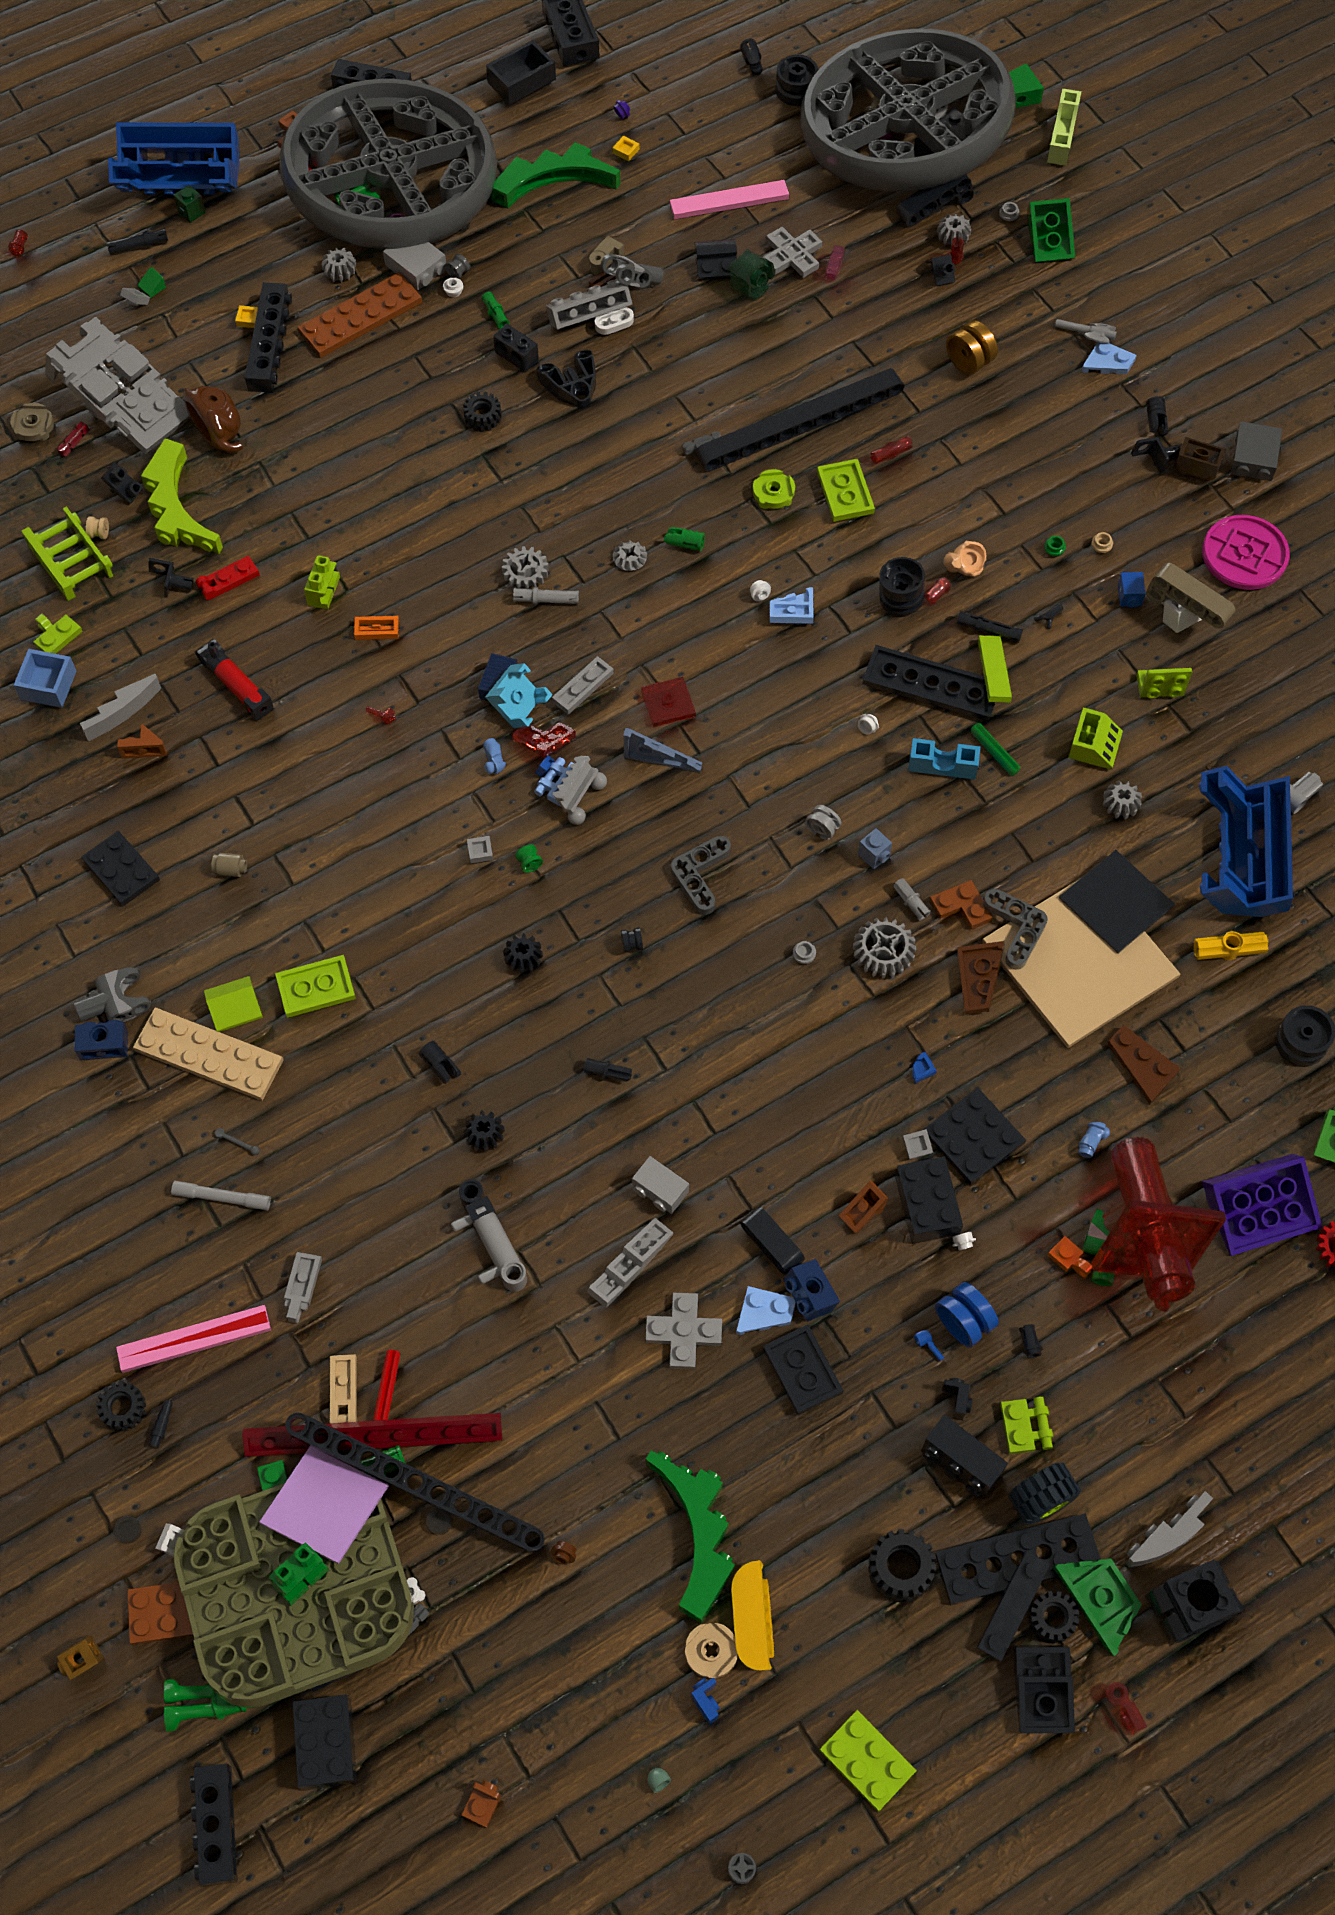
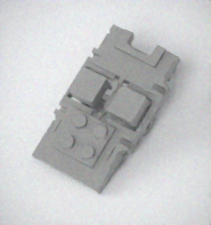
(145, 413)

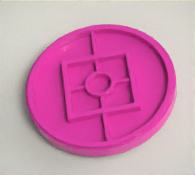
(1245, 552)

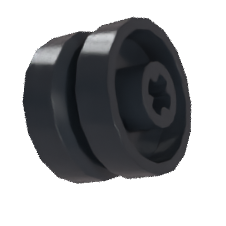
(793, 78)
(1305, 1035)

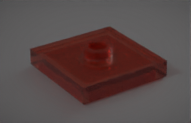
(668, 702)

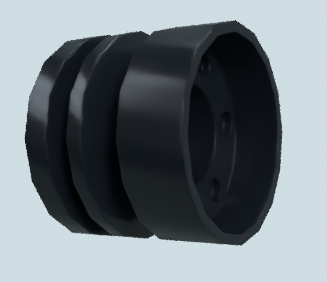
(901, 586)

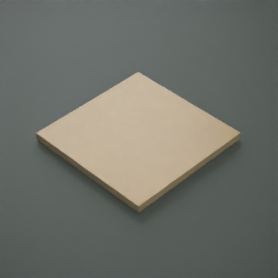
(1077, 976)

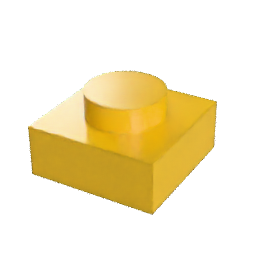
(626, 148)
(246, 316)

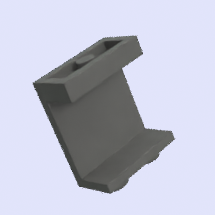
(1256, 451)

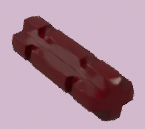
(72, 439)

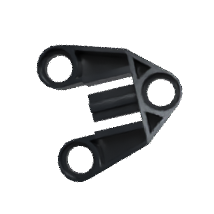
(555, 383)

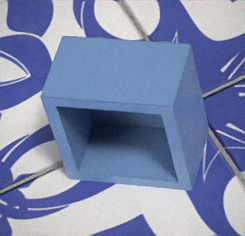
(45, 678)

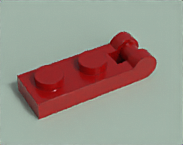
(227, 578)

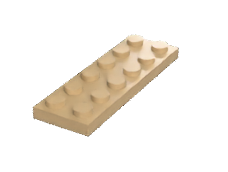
(208, 1054)

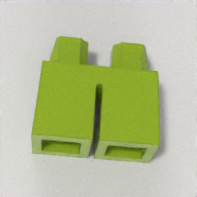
(321, 583)

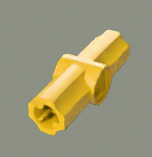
(1217, 946)

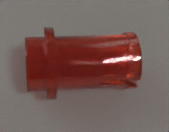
(16, 247)
(957, 250)
(942, 586)

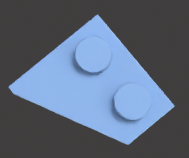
(1109, 359)
(764, 1310)

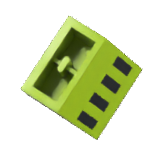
(1096, 739)

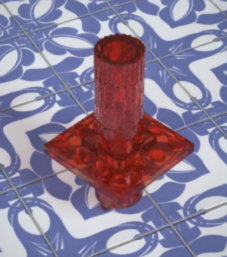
(1153, 1234)

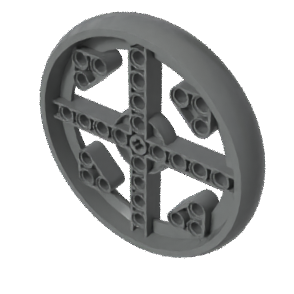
(908, 109)
(388, 163)

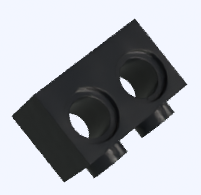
(516, 347)

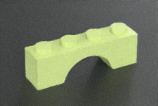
(1064, 127)

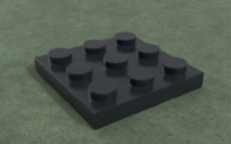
(974, 1136)

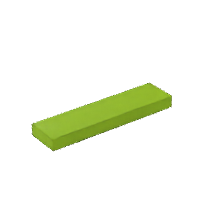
(994, 669)

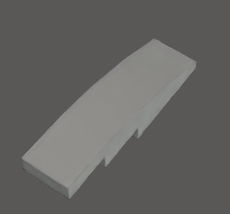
(128, 702)
(630, 1262)

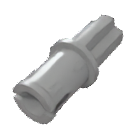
(911, 899)

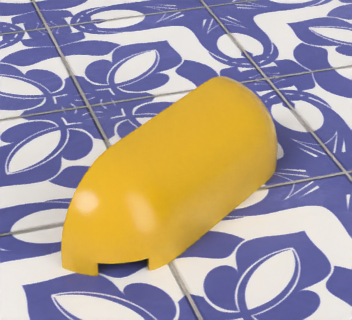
(752, 1617)

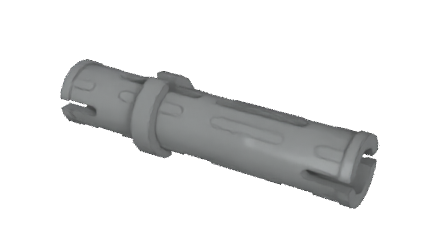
(545, 596)

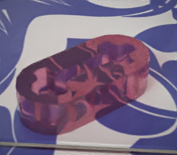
(835, 262)

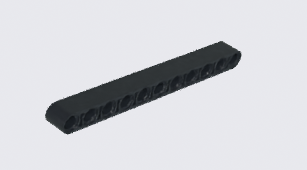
(799, 419)
(405, 1472)

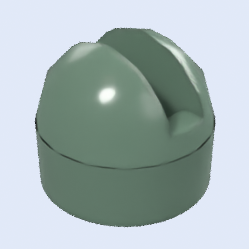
(658, 1779)

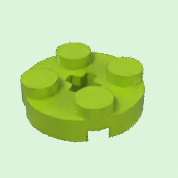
(773, 499)

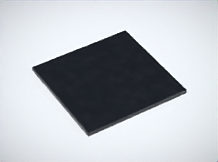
(1117, 901)

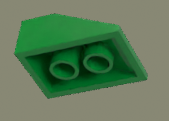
(1051, 230)

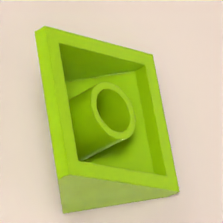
(233, 1004)

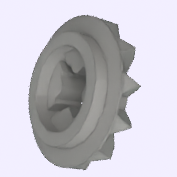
(632, 562)

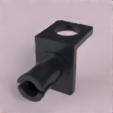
(943, 269)
(1158, 453)
(172, 579)

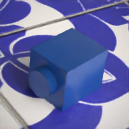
(1131, 589)

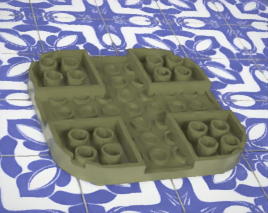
(251, 1638)

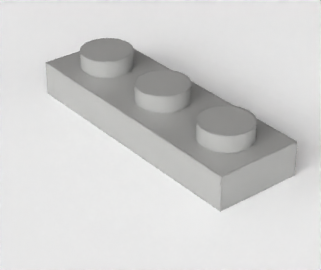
(582, 685)

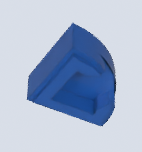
(544, 766)
(922, 1068)

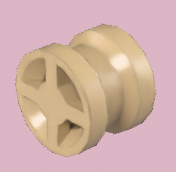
(97, 527)

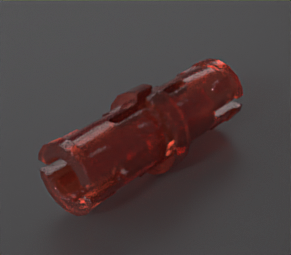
(891, 450)

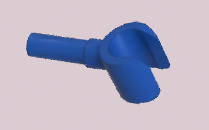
(923, 1338)

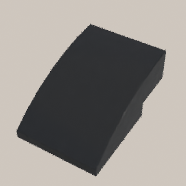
(1044, 1688)

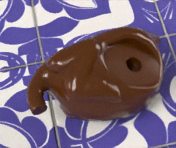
(214, 416)

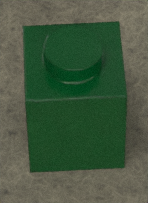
(189, 203)

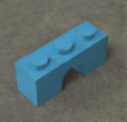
(957, 763)

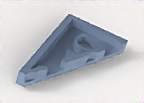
(648, 750)

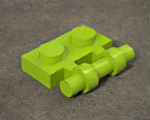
(1018, 1426)

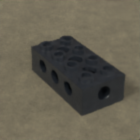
(571, 48)

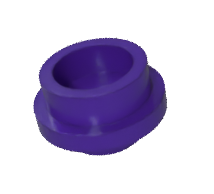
(622, 109)

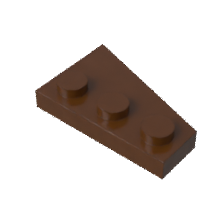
(1146, 1065)

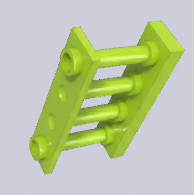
(56, 569)

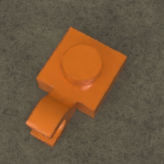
(1068, 1255)

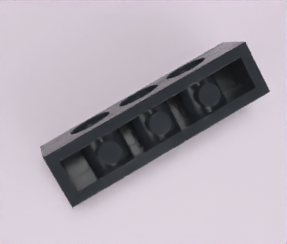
(350, 72)
(225, 1868)

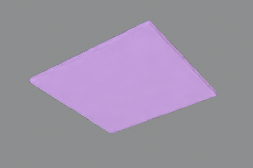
(324, 1504)

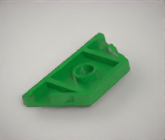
(1102, 1598)

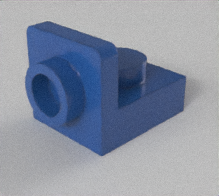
(706, 1705)

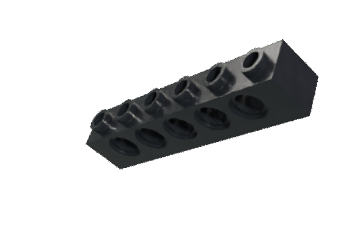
(267, 337)

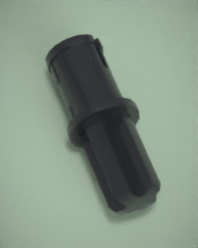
(607, 1070)

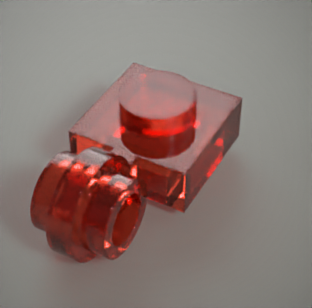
(1130, 1714)

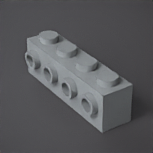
(588, 304)

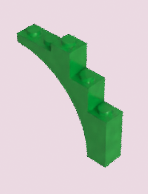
(551, 168)
(708, 1528)

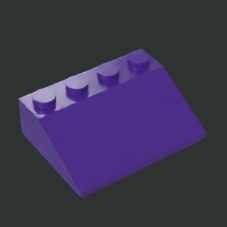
(1264, 1203)

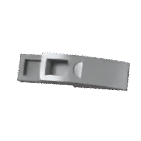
(1164, 1539)

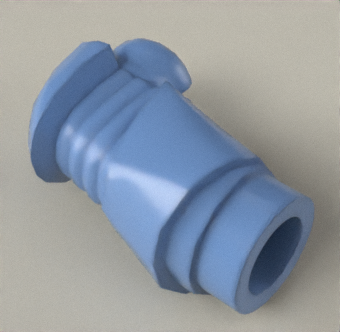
(494, 757)
(1092, 1138)

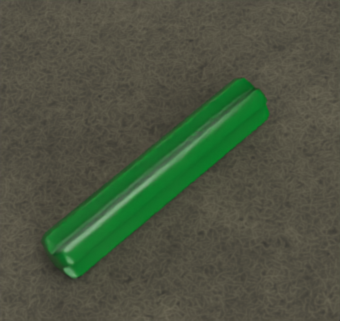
(995, 749)

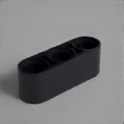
(772, 1240)

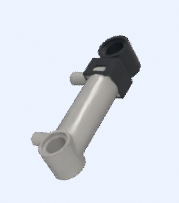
(485, 1221)

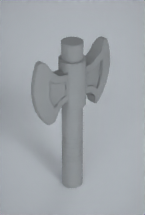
(1095, 331)

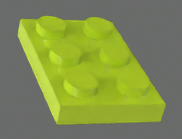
(845, 490)
(315, 986)
(867, 1760)

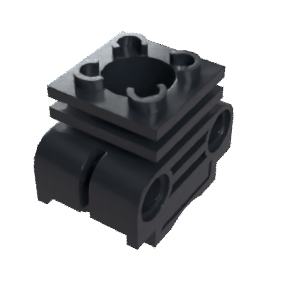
(1182, 1618)

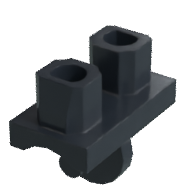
(121, 483)

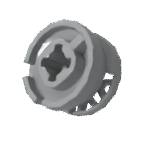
(823, 822)

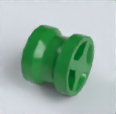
(529, 859)

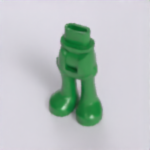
(175, 1714)

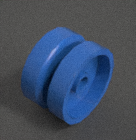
(966, 1314)

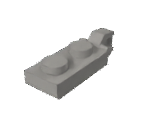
(301, 1284)

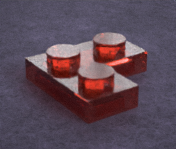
(546, 741)

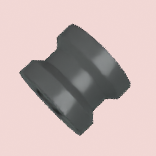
(457, 266)
(746, 1864)

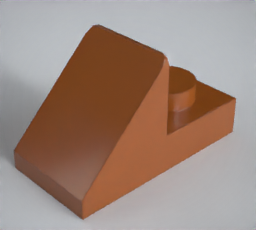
(146, 746)
(863, 1207)

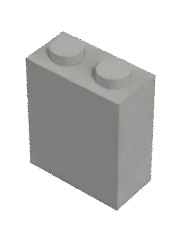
(416, 263)

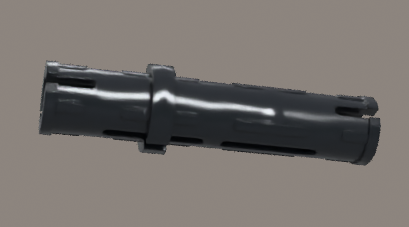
(137, 241)
(995, 628)

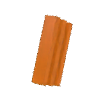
(376, 631)

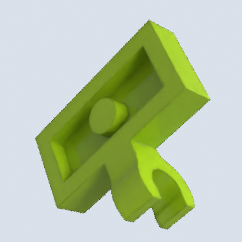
(57, 635)

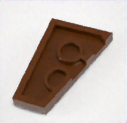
(979, 973)

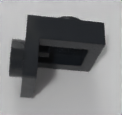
(962, 1402)

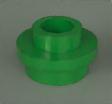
(1055, 541)

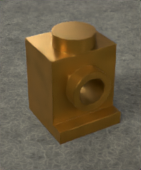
(89, 1651)

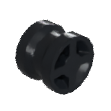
(632, 939)

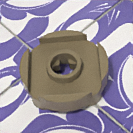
(36, 431)

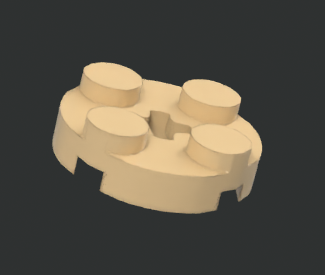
(711, 1666)

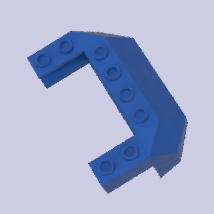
(184, 157)
(1253, 845)

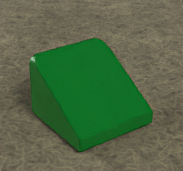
(152, 283)

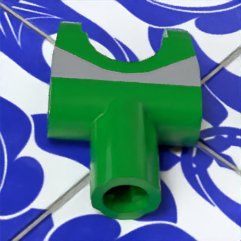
(1093, 1241)

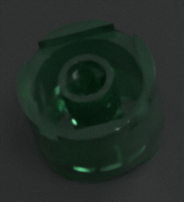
(751, 274)

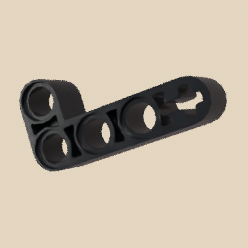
(928, 200)

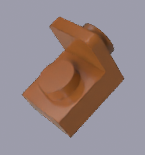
(482, 1803)

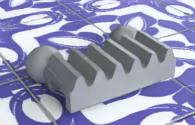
(576, 785)

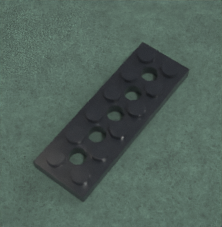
(920, 690)
(1002, 1547)

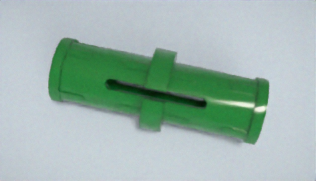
(495, 309)

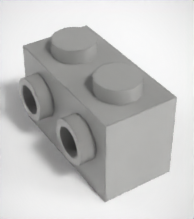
(660, 1185)

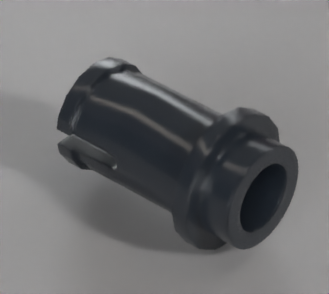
(1030, 1341)

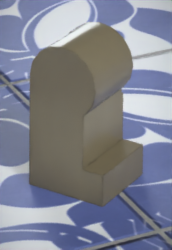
(607, 246)

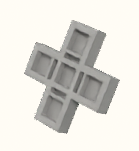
(793, 251)
(684, 1331)

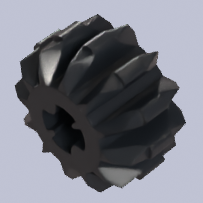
(530, 956)
(480, 1138)

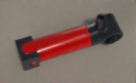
(255, 700)

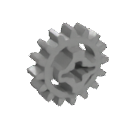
(525, 568)

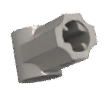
(1303, 790)

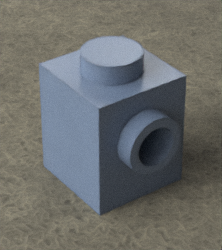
(875, 848)

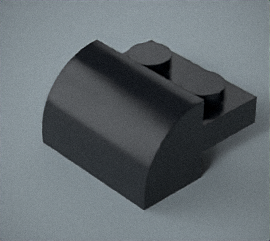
(715, 258)

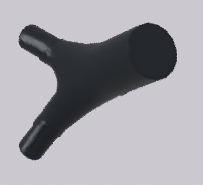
(1049, 615)

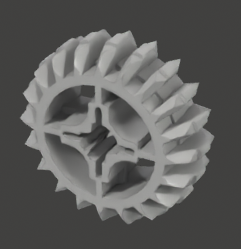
(885, 936)

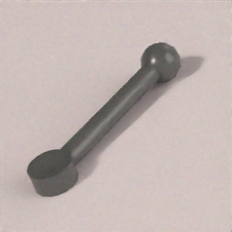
(221, 1134)

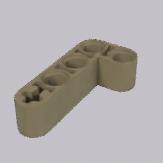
(1190, 594)

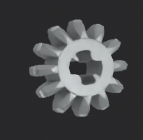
(953, 227)
(339, 264)
(1122, 799)

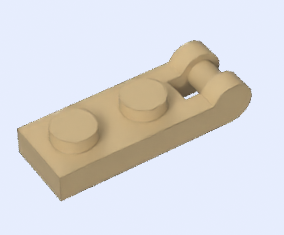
(343, 1388)

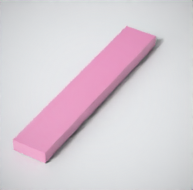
(729, 199)

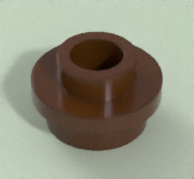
(563, 1552)

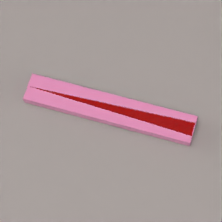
(193, 1338)

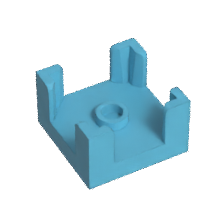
(516, 696)

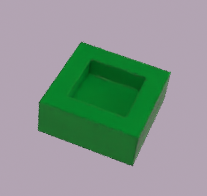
(272, 1474)

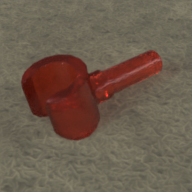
(386, 716)

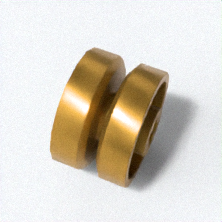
(971, 347)

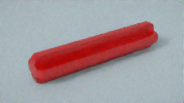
(386, 1385)

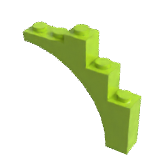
(174, 522)

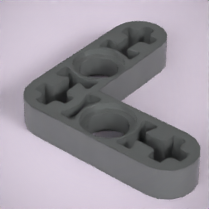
(692, 868)
(1023, 920)

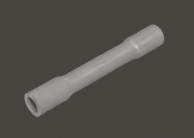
(246, 1199)

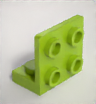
(1163, 682)

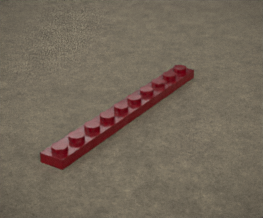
(381, 1433)

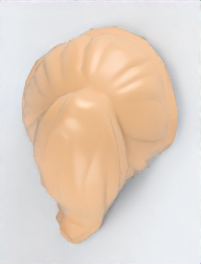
(966, 559)

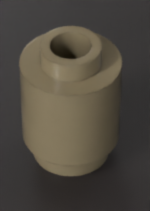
(229, 864)

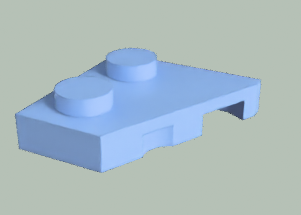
(793, 608)

